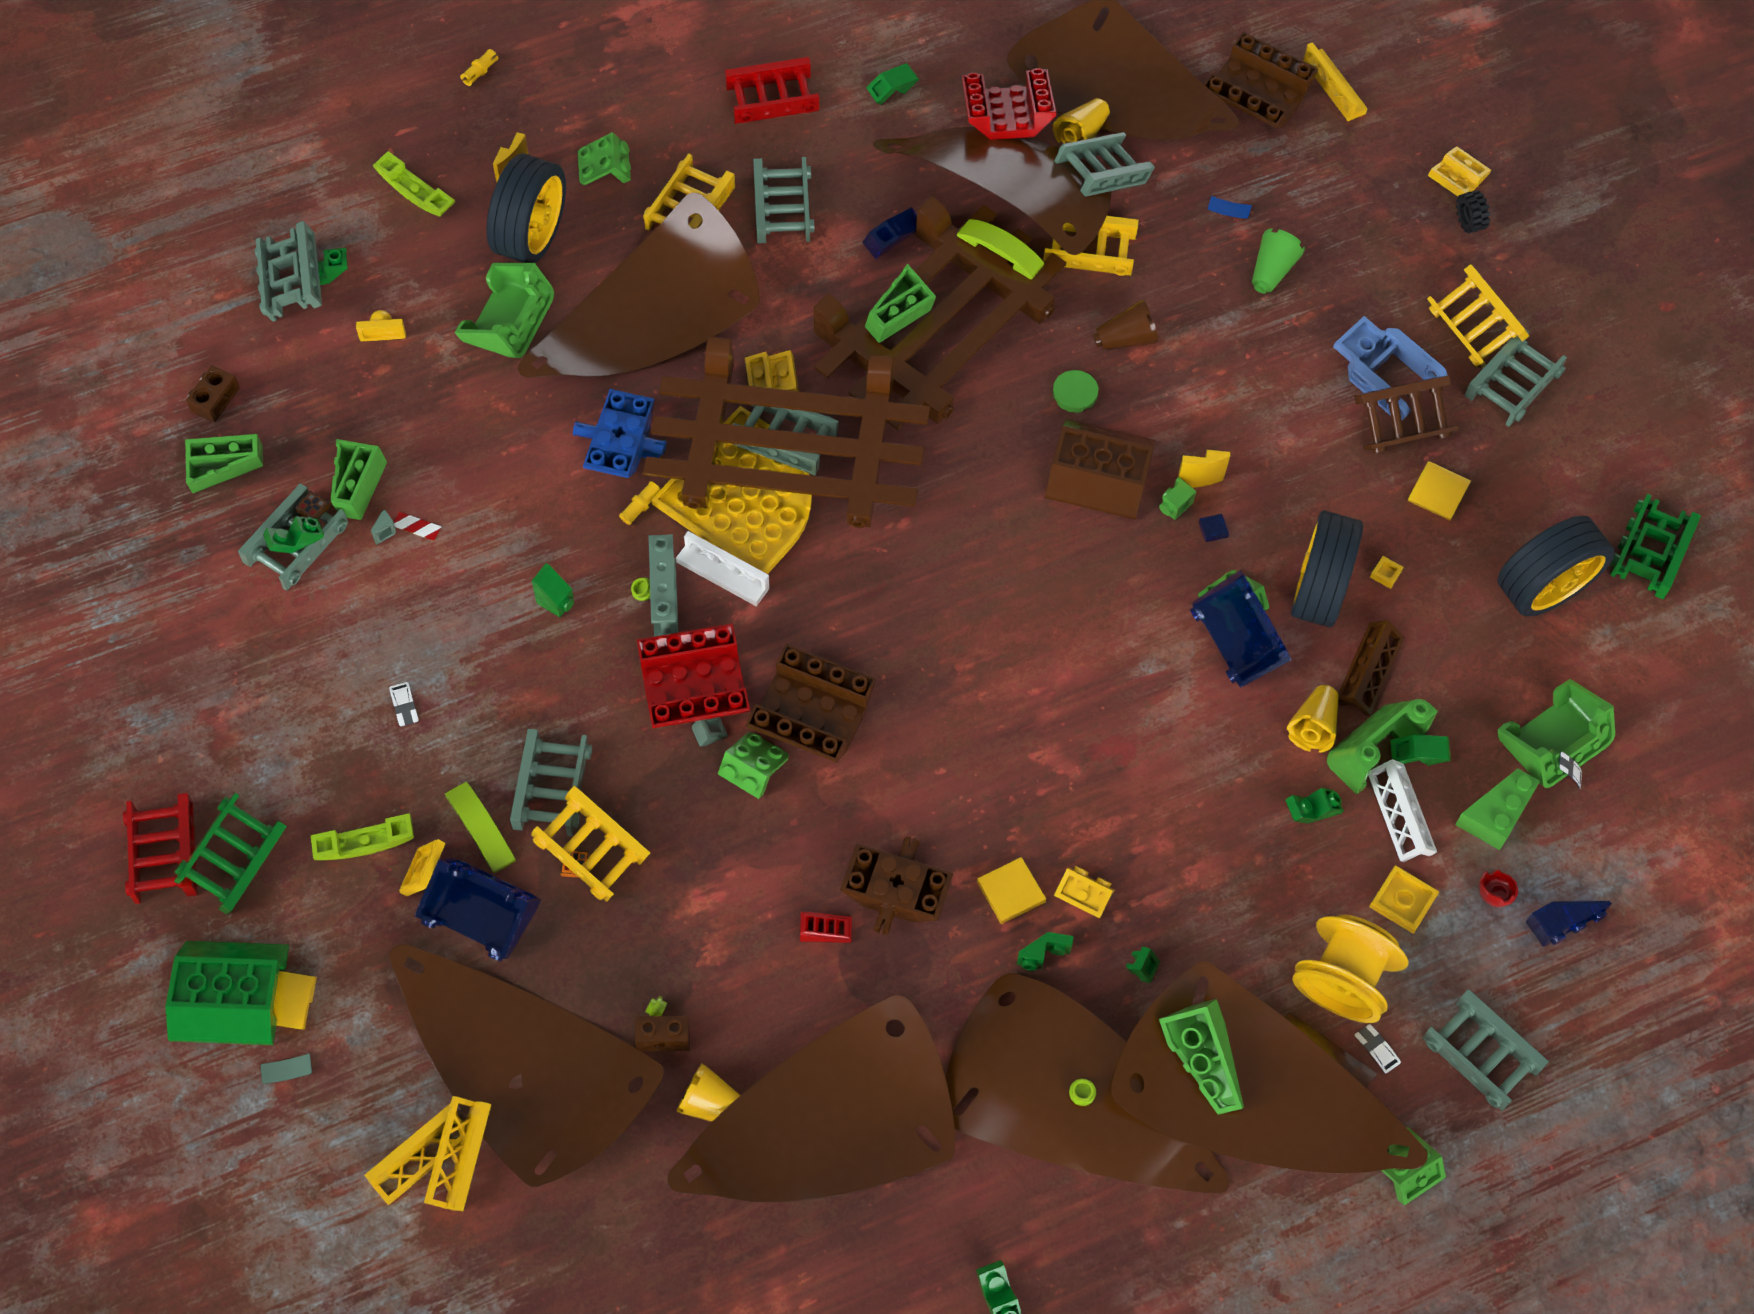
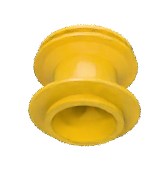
(1350, 968)

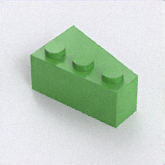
(900, 305)
(221, 459)
(355, 476)
(1499, 809)

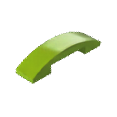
(412, 187)
(1003, 244)
(480, 827)
(363, 841)

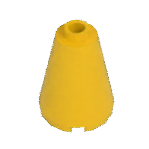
(1081, 122)
(1316, 720)
(706, 1095)

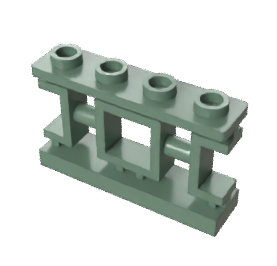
(305, 271)

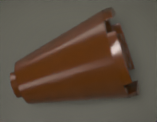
(1127, 328)

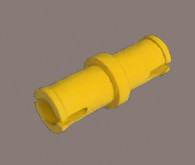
(479, 67)
(639, 503)

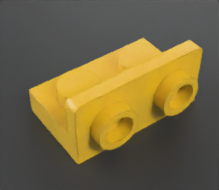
(1084, 891)

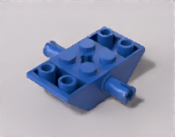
(620, 434)

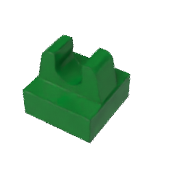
(1145, 964)

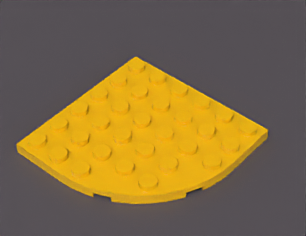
(743, 521)

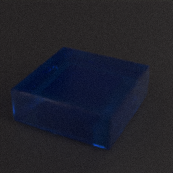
(1213, 528)

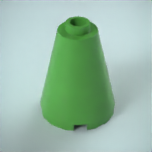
(1275, 259)

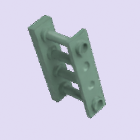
(1104, 179)
(764, 209)
(1505, 357)
(800, 460)
(282, 518)
(663, 585)
(529, 767)
(1490, 1025)

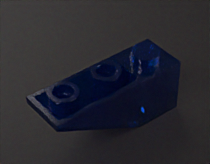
(891, 232)
(1562, 917)

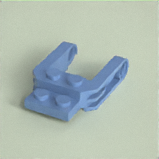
(1370, 347)

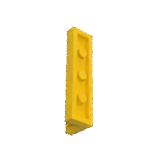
(1334, 83)
(407, 1152)
(466, 1157)

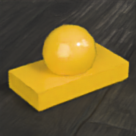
(381, 327)

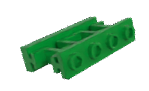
(1671, 552)

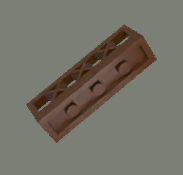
(1368, 661)

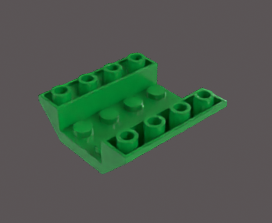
(224, 992)

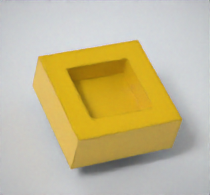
(1386, 572)

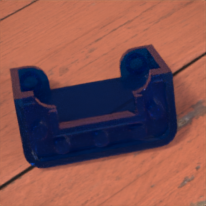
(1241, 629)
(477, 906)

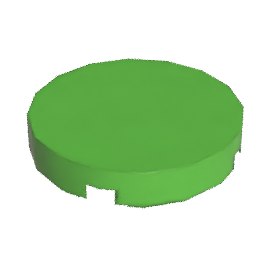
(1075, 391)

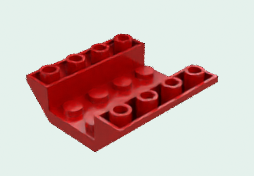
(1011, 110)
(692, 676)

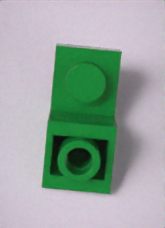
(886, 83)
(333, 265)
(300, 534)
(1426, 748)
(1315, 807)
(1033, 955)
(997, 1289)

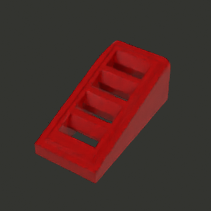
(815, 936)

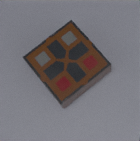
(312, 506)

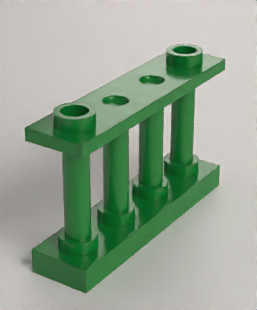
(241, 875)

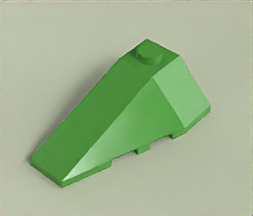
(1204, 1047)

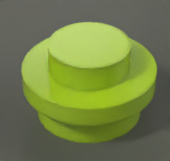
(641, 589)
(656, 1007)
(1082, 1092)

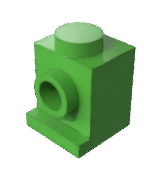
(1177, 499)

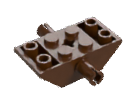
(919, 889)

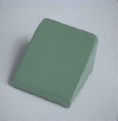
(383, 528)
(709, 731)

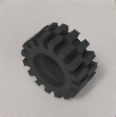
(1473, 211)

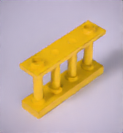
(722, 190)
(1112, 227)
(1485, 297)
(595, 819)

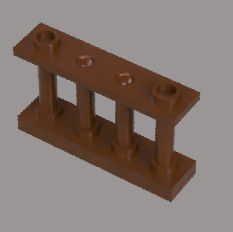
(1413, 392)

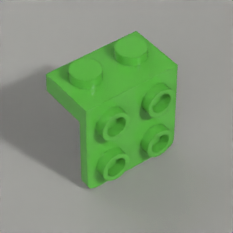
(604, 157)
(752, 763)

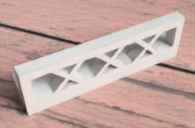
(723, 569)
(1410, 809)

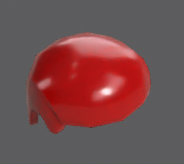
(1498, 889)

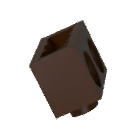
(216, 396)

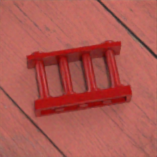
(771, 73)
(183, 834)

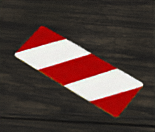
(417, 526)

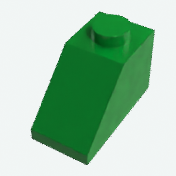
(552, 591)

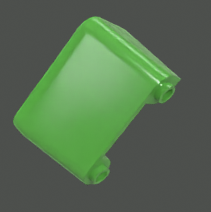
(512, 312)
(1575, 725)
(1359, 752)

